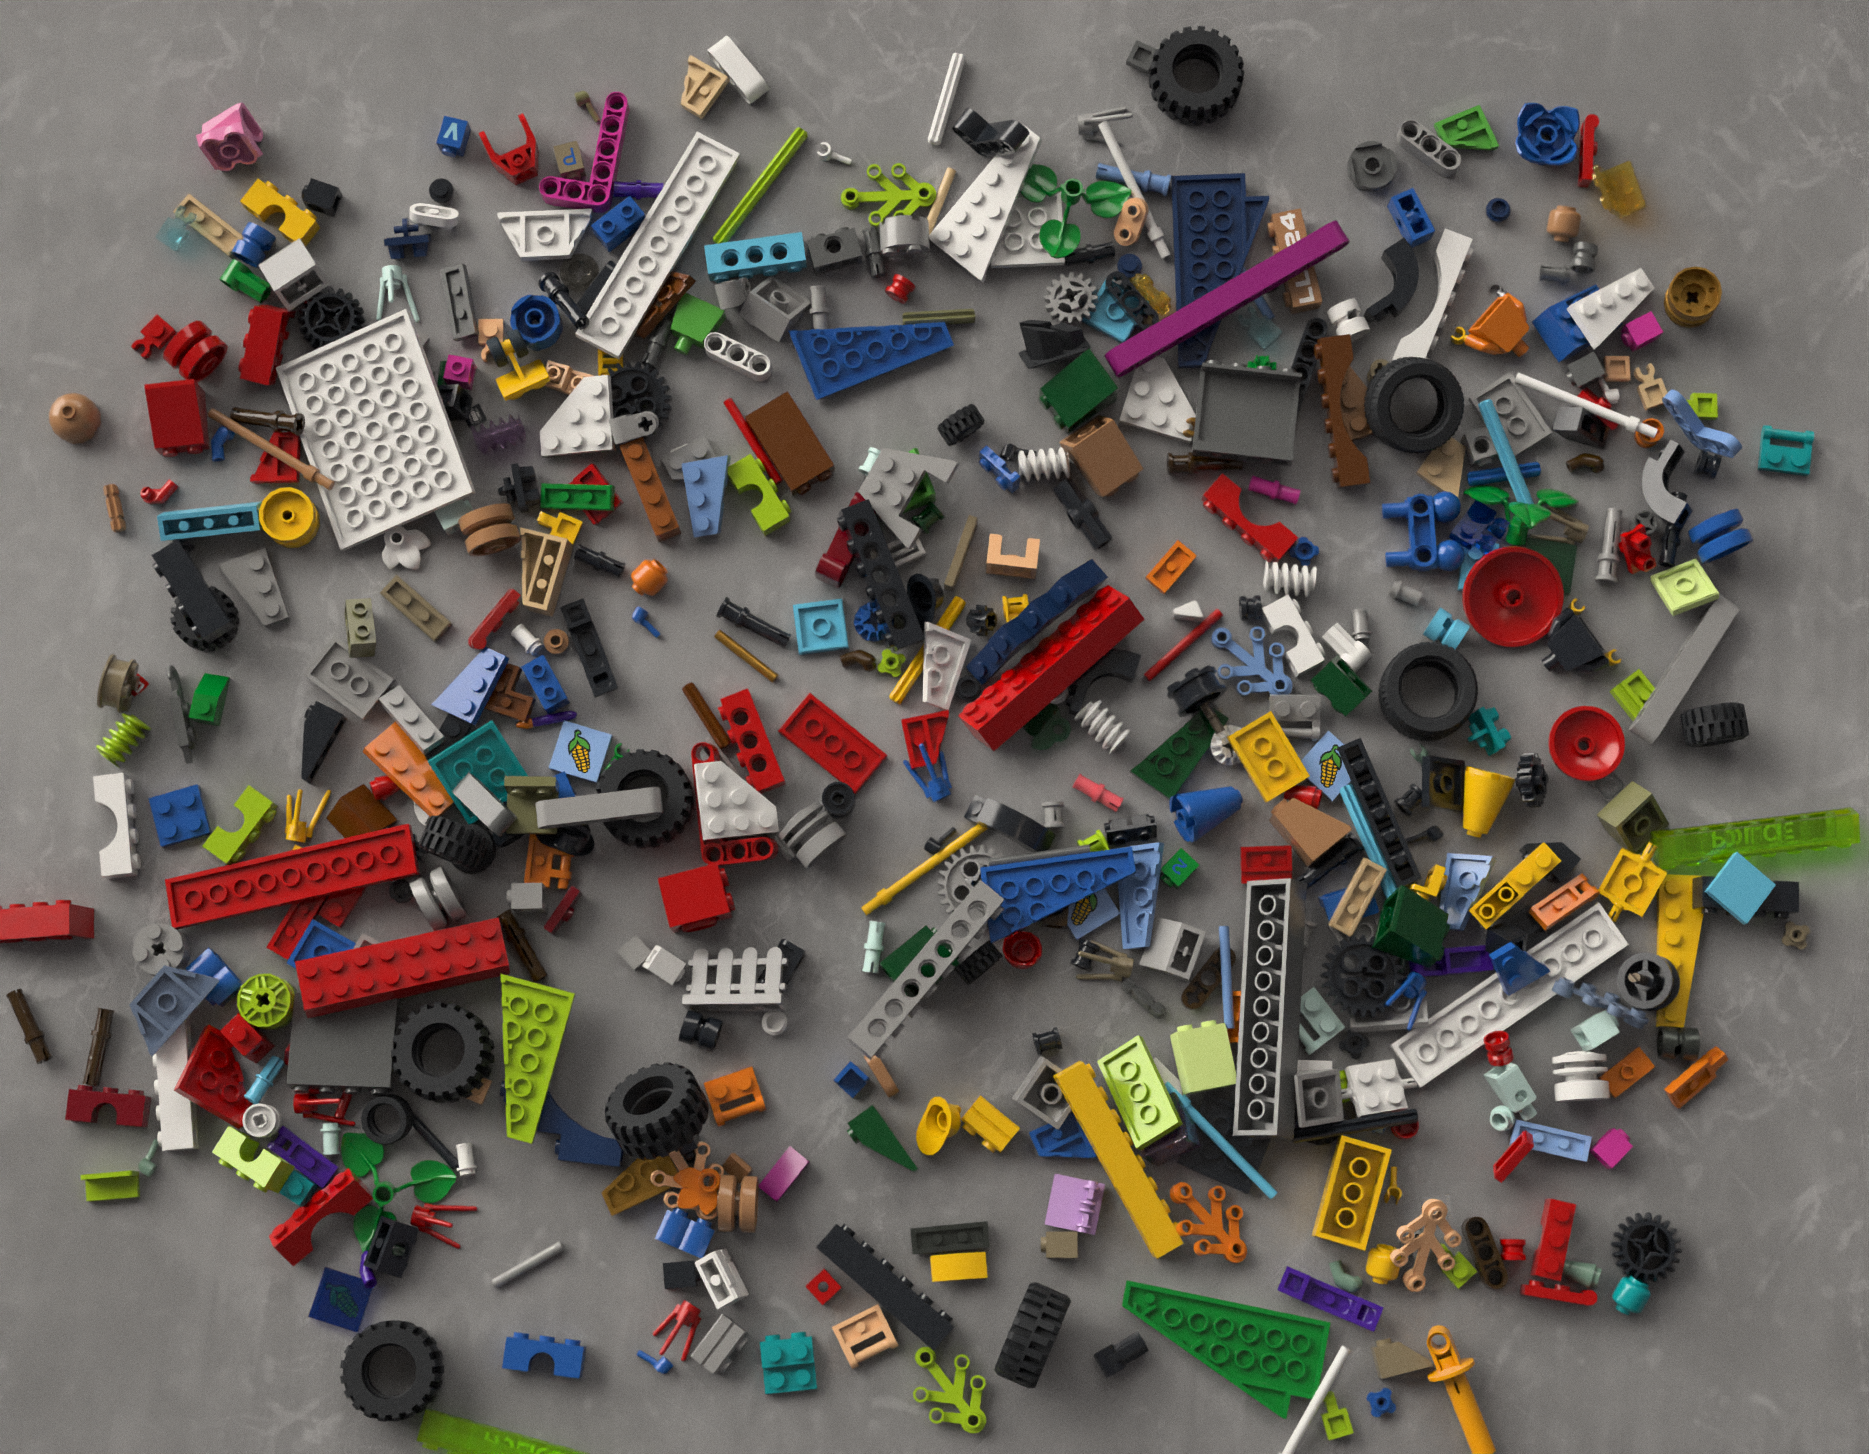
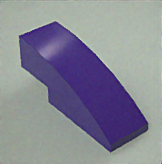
(1457, 961)

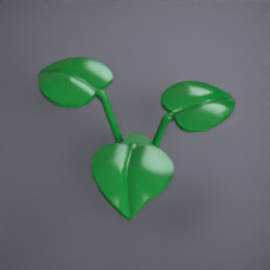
(1062, 238)
(1526, 515)
(360, 1154)

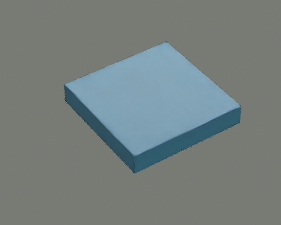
(1110, 317)
(820, 626)
(1740, 888)

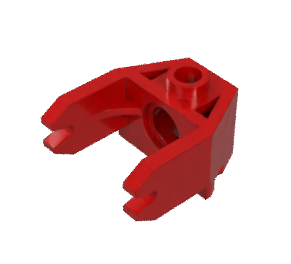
(519, 163)

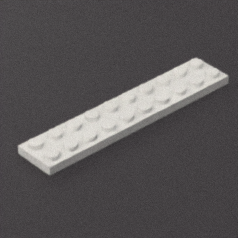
(658, 245)
(1487, 1008)

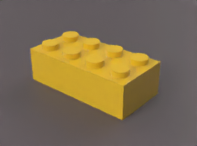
(1351, 1193)

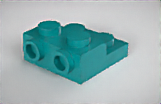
(788, 1363)

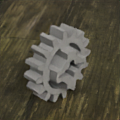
(1062, 303)

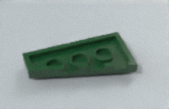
(1177, 757)

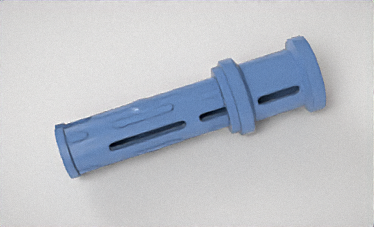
(1145, 180)

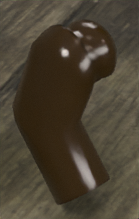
(1585, 459)
(861, 657)

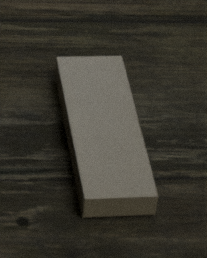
(961, 553)
(416, 608)

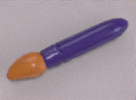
(547, 719)

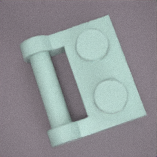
(1320, 1018)

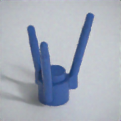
(937, 787)
(1411, 987)

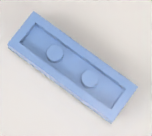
(1554, 1140)

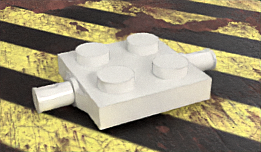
(1376, 1088)

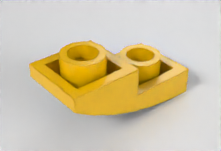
(958, 1267)

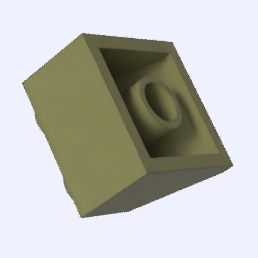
(1632, 817)

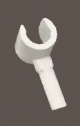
(832, 155)
(1611, 395)

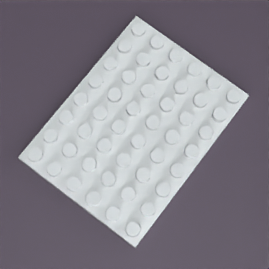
(376, 429)

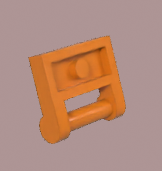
(731, 1088)

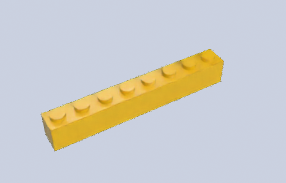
(1118, 1159)

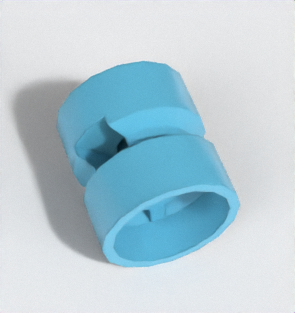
(1455, 629)

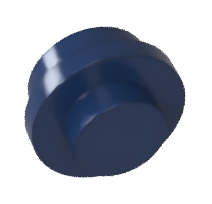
(1498, 210)
(1129, 265)

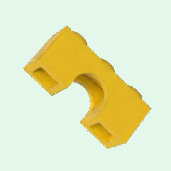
(265, 200)

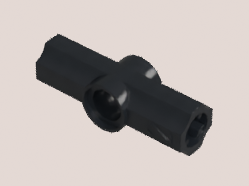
(1082, 514)

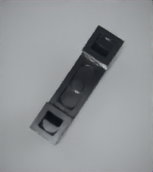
(589, 648)

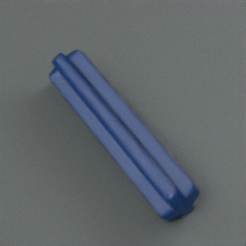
(1498, 474)

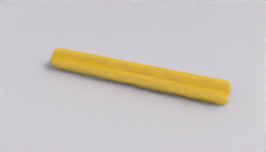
(916, 666)

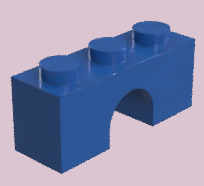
(567, 1356)

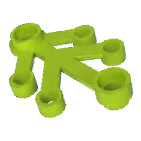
(892, 195)
(953, 1393)

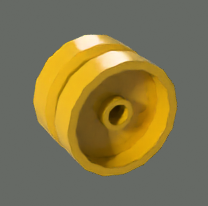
(278, 507)

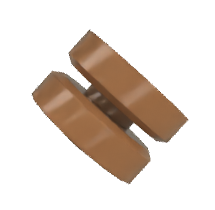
(489, 529)
(734, 1203)

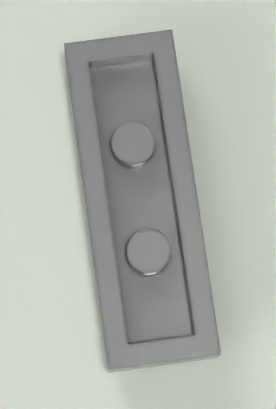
(411, 719)

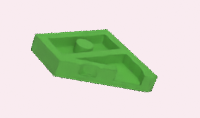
(1467, 130)

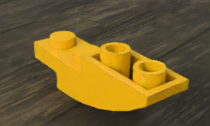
(1514, 885)

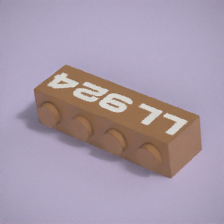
(1302, 290)

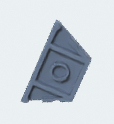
(168, 1003)

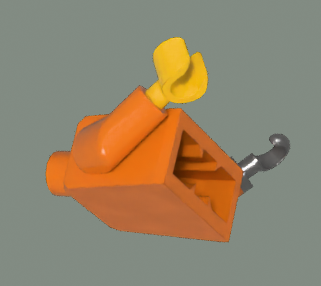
(1498, 328)

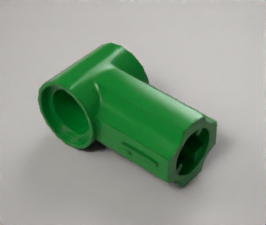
(241, 278)

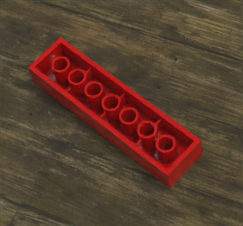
(1051, 667)
(402, 967)

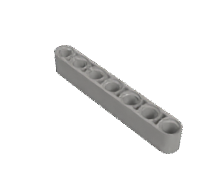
(1684, 669)

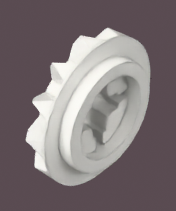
(1222, 753)

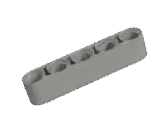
(599, 808)

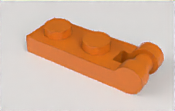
(1563, 902)

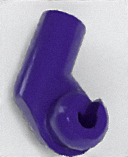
(367, 1273)

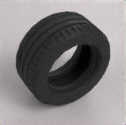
(1447, 414)
(1443, 659)

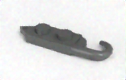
(180, 712)

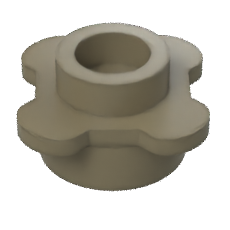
(1788, 936)

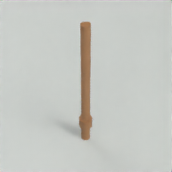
(309, 472)

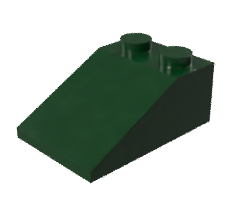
(876, 1135)

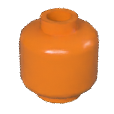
(649, 577)

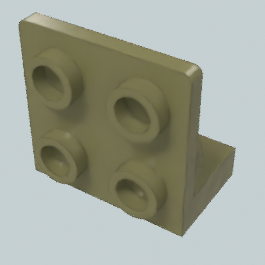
(521, 800)

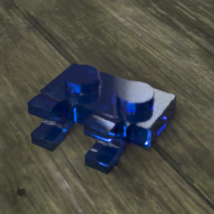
(1474, 523)

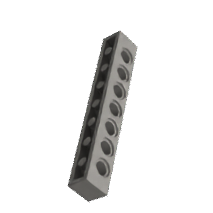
(980, 896)

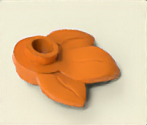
(694, 1190)

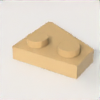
(702, 87)

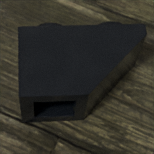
(1565, 854)

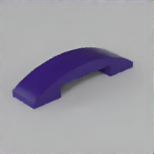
(1330, 1299)

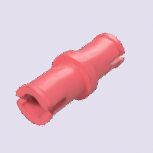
(1097, 792)

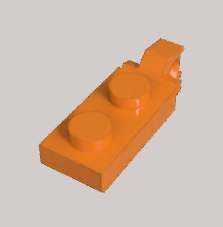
(1695, 1077)

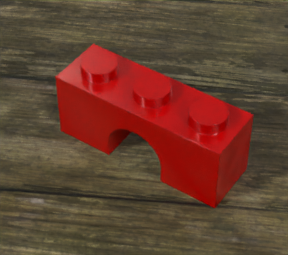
(1556, 1231)

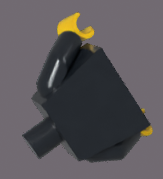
(1575, 645)

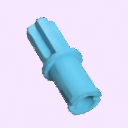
(264, 1080)

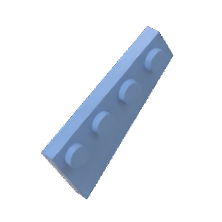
(1139, 896)

